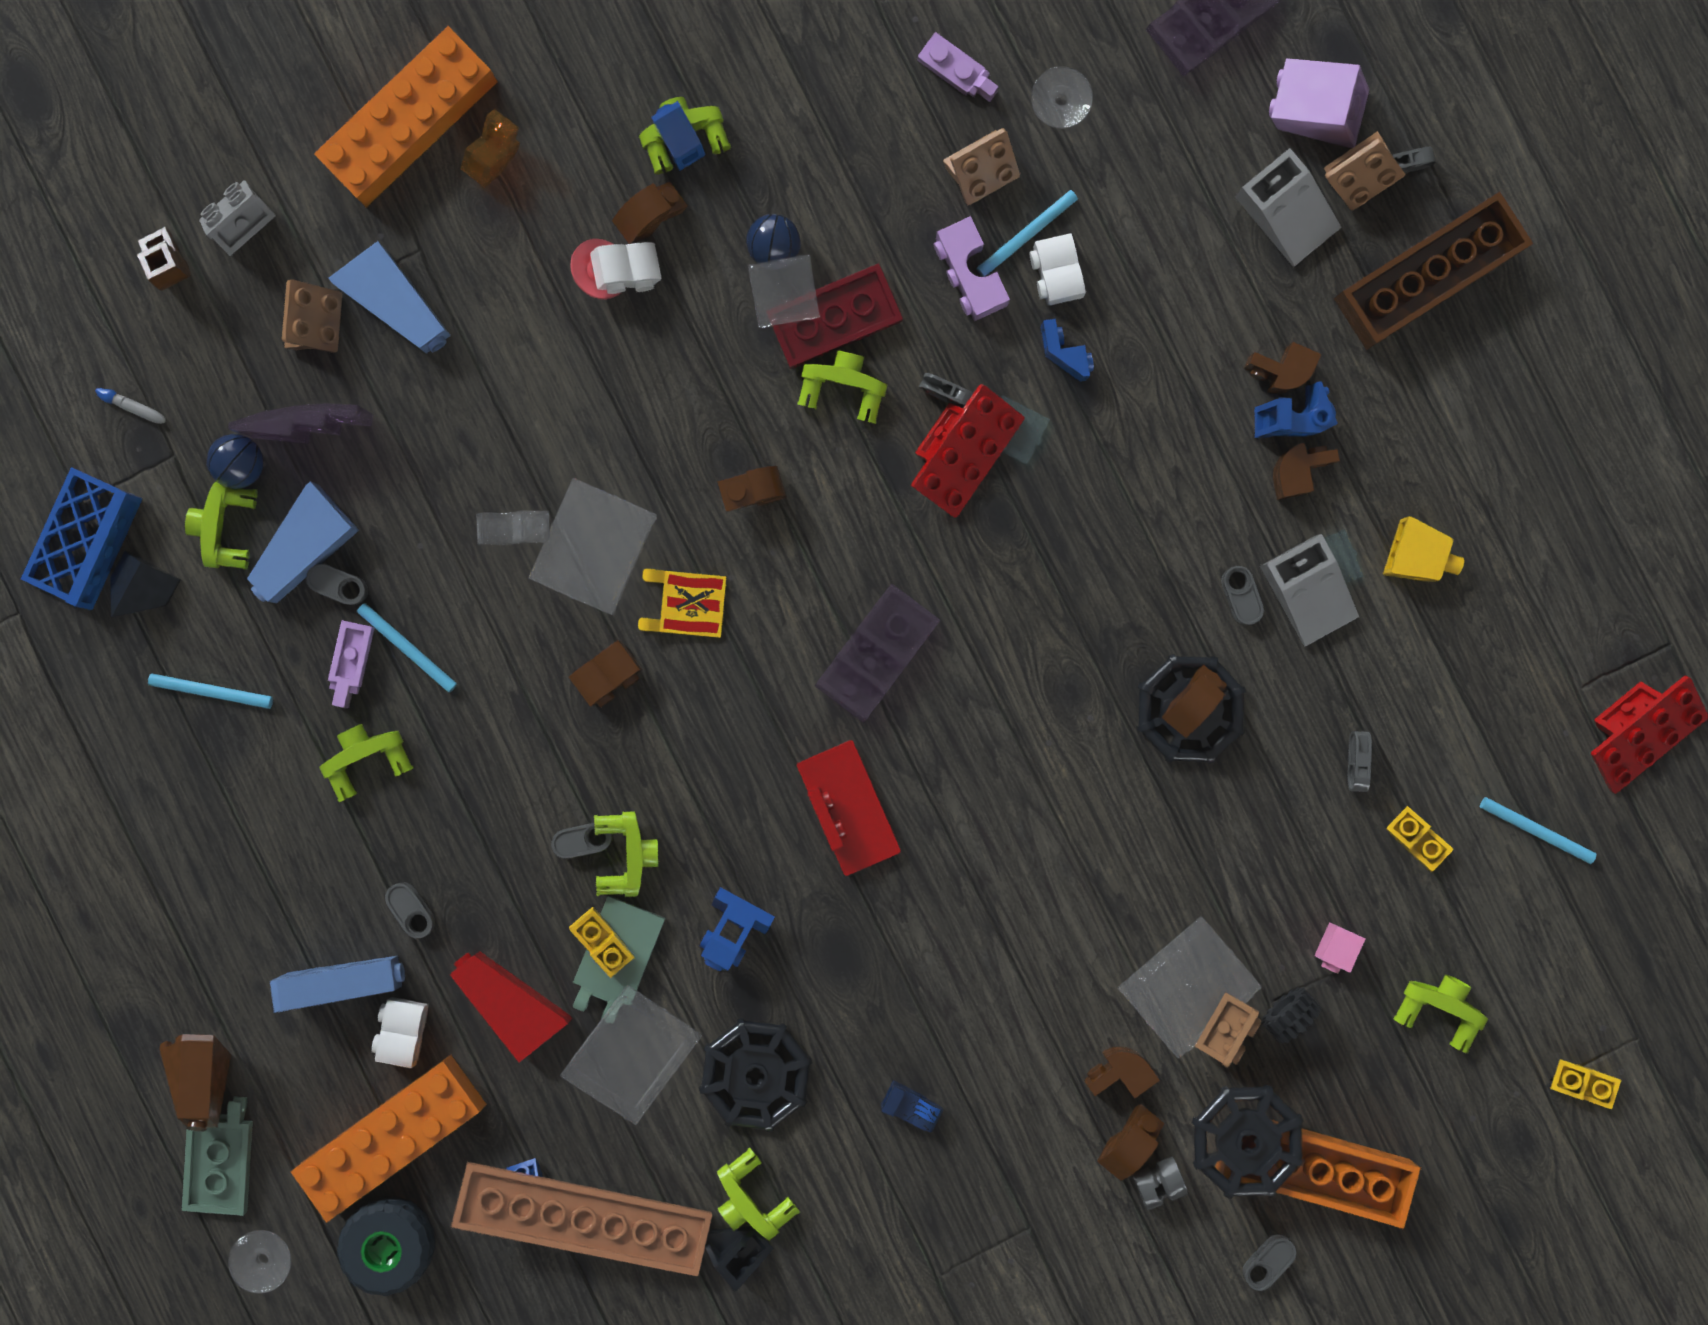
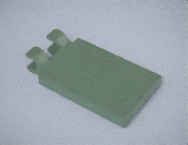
(639, 932)
(219, 1164)

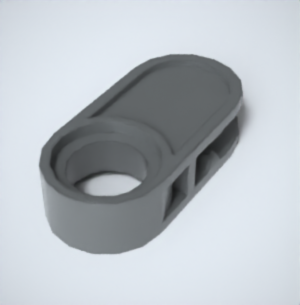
(1415, 159)
(945, 390)
(332, 582)
(1245, 602)
(1359, 761)
(576, 842)
(406, 903)
(1275, 1255)

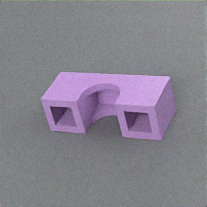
(980, 294)

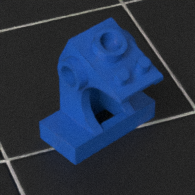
(1279, 419)
(720, 952)

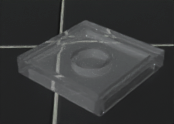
(783, 291)

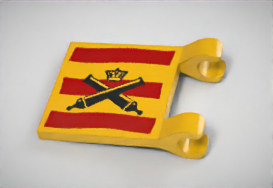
(689, 603)

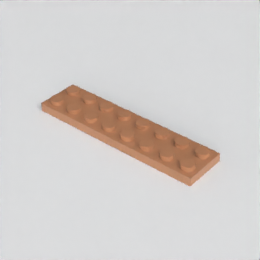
(581, 1219)

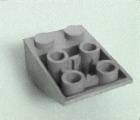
(1289, 207)
(1311, 589)

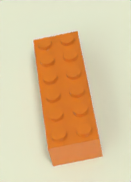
(406, 116)
(388, 1138)
(1345, 1177)

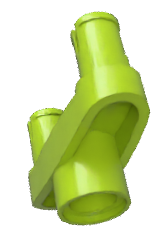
(705, 118)
(847, 372)
(209, 525)
(357, 746)
(639, 854)
(1448, 997)
(742, 1208)

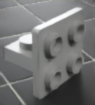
(235, 217)

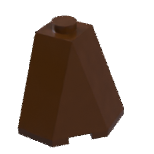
(196, 1078)

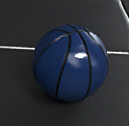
(773, 238)
(234, 461)

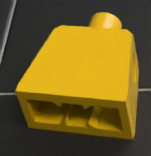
(1421, 553)

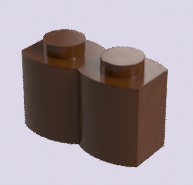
(605, 674)

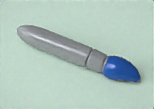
(111, 397)

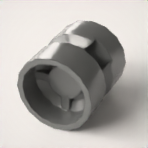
(1160, 1183)

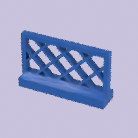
(100, 548)

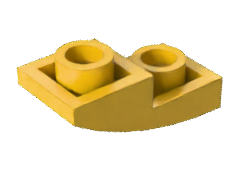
(1419, 839)
(601, 942)
(1585, 1084)

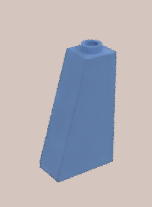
(386, 292)
(304, 539)
(336, 983)

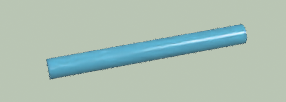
(1027, 233)
(406, 647)
(210, 691)
(1538, 830)

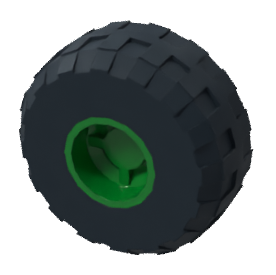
(386, 1246)

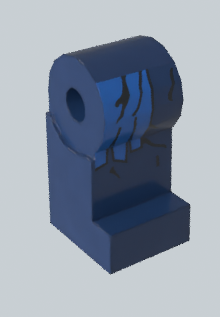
(911, 1107)

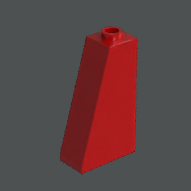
(509, 1006)

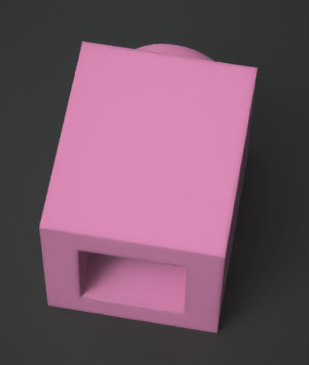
(1339, 948)

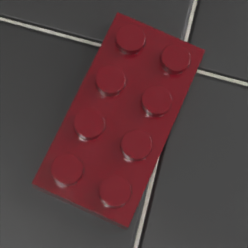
(847, 313)

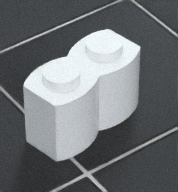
(625, 266)
(1058, 270)
(400, 1032)

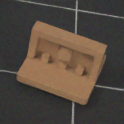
(983, 166)
(1364, 171)
(311, 317)
(1227, 1030)

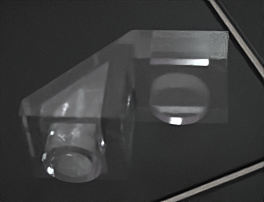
(513, 528)

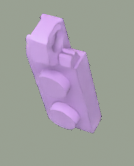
(957, 68)
(349, 661)

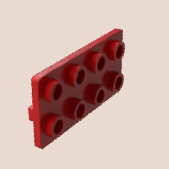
(964, 448)
(1644, 728)
(848, 808)

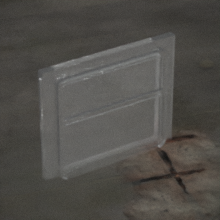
(593, 546)
(1186, 983)
(631, 1055)

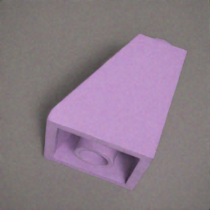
(1320, 100)

